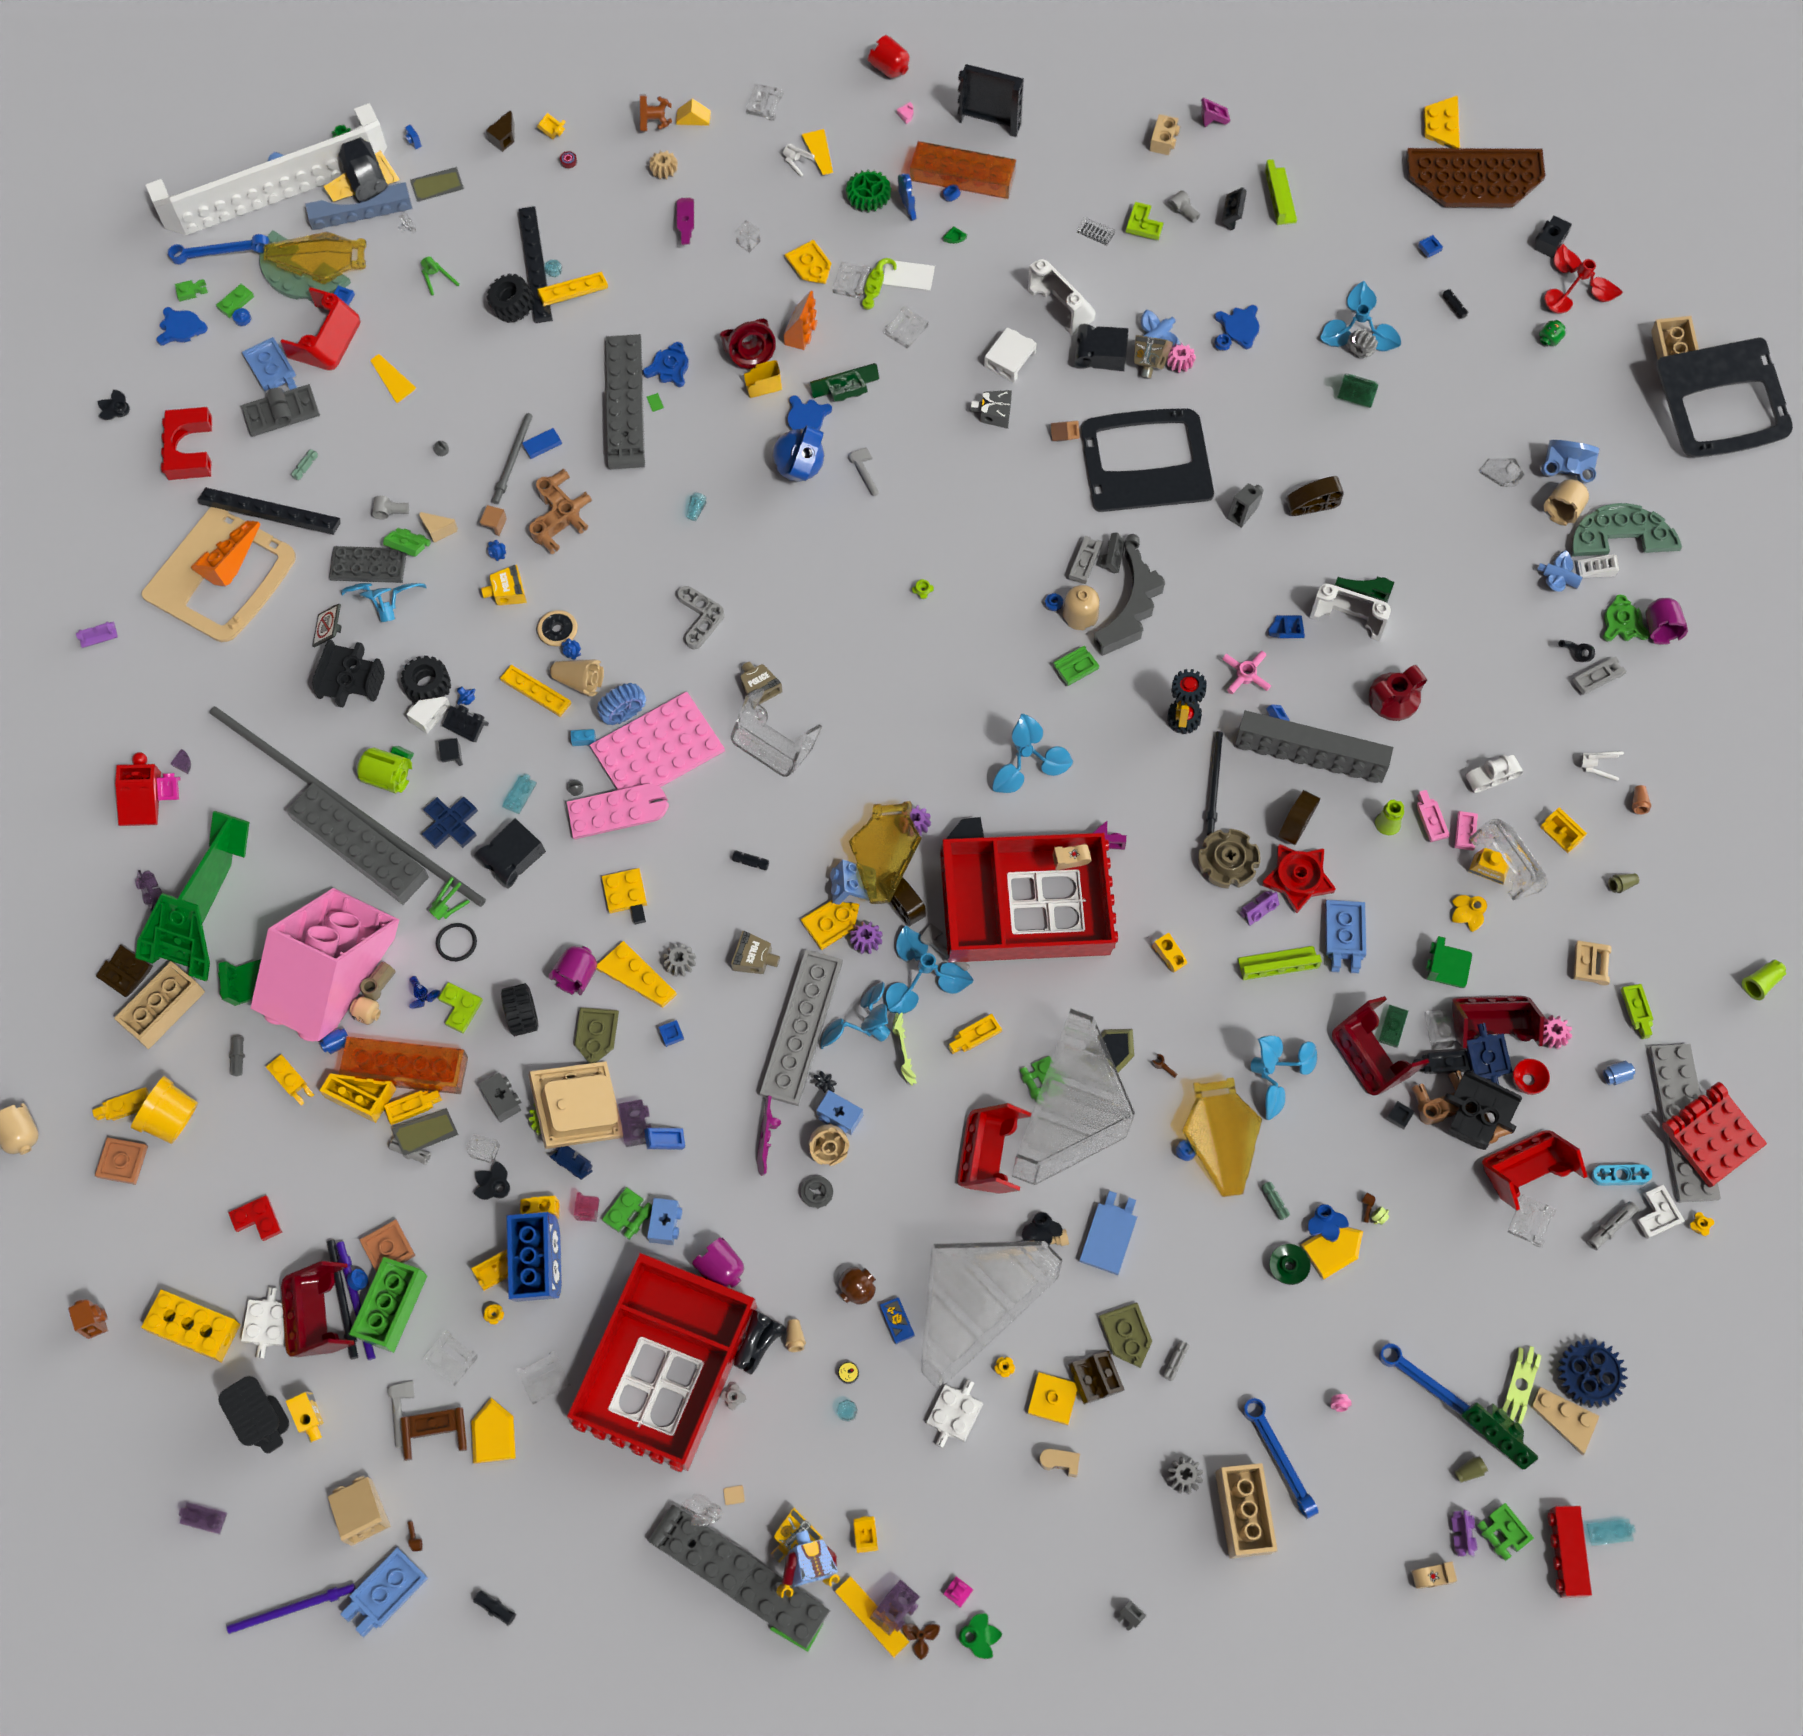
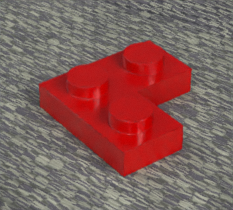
(259, 1213)

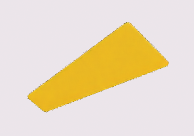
(818, 146)
(392, 378)

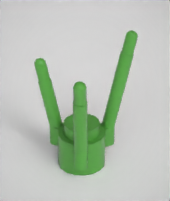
(432, 267)
(439, 907)

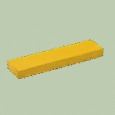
(572, 288)
(535, 690)
(863, 1608)

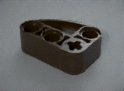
(1316, 496)
(1299, 817)
(908, 903)

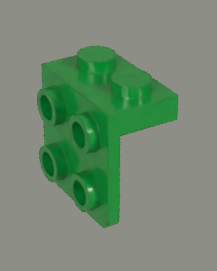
(1448, 964)
(238, 982)

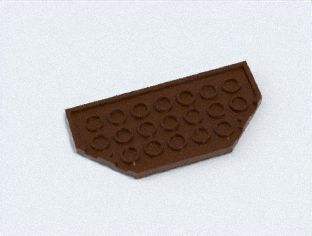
(1476, 175)

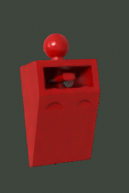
(137, 792)

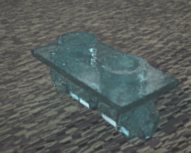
(519, 794)
(1611, 1532)

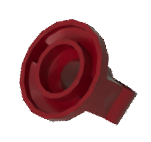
(756, 350)
(1394, 704)

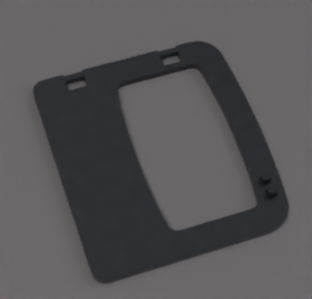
(1717, 367)
(1148, 487)

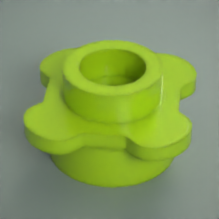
(923, 584)

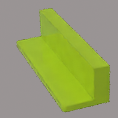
(1280, 194)
(1279, 963)

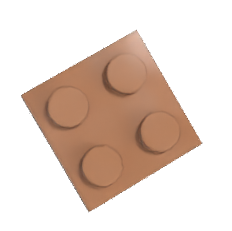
(121, 1161)
(389, 1243)

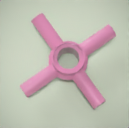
(1246, 666)

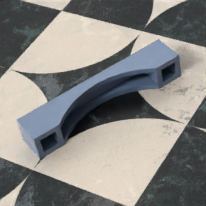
(391, 200)

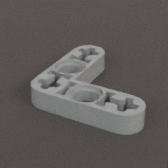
(706, 617)

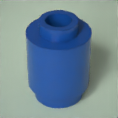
(334, 1041)

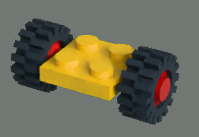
(1188, 690)

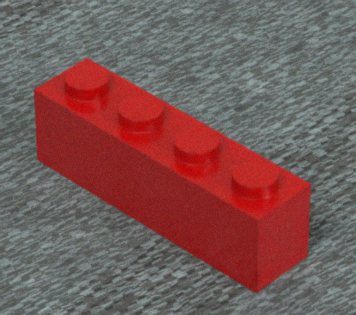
(1570, 1552)

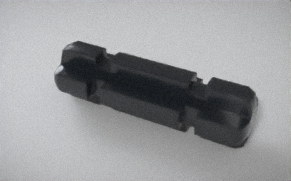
(1455, 303)
(750, 860)

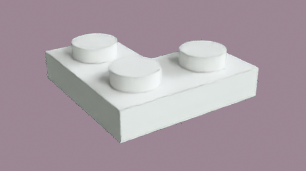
(1664, 1214)

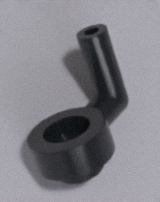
(1579, 650)

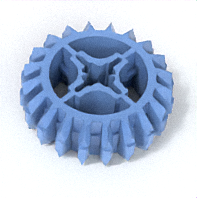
(621, 704)

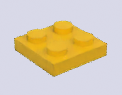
(624, 890)

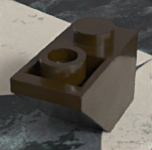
(502, 132)

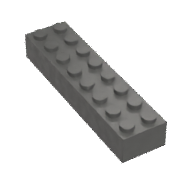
(1314, 746)
(357, 843)

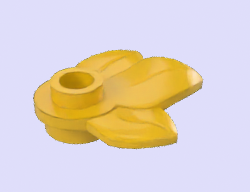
(1467, 912)

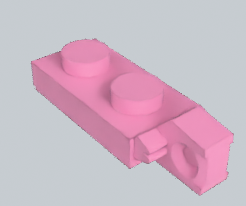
(1431, 817)

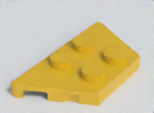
(1442, 122)

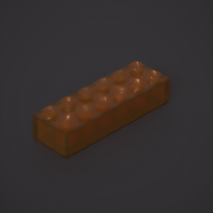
(965, 168)
(405, 1064)

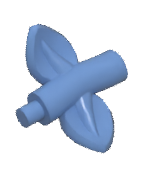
(1156, 329)
(1560, 573)

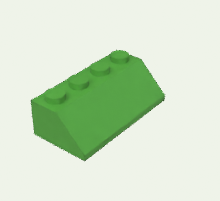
(388, 1304)

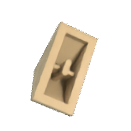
(438, 526)

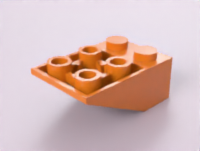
(801, 323)

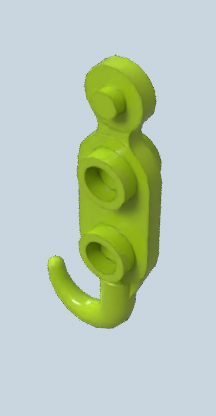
(875, 282)

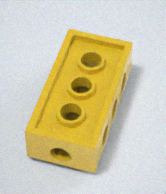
(186, 1313)

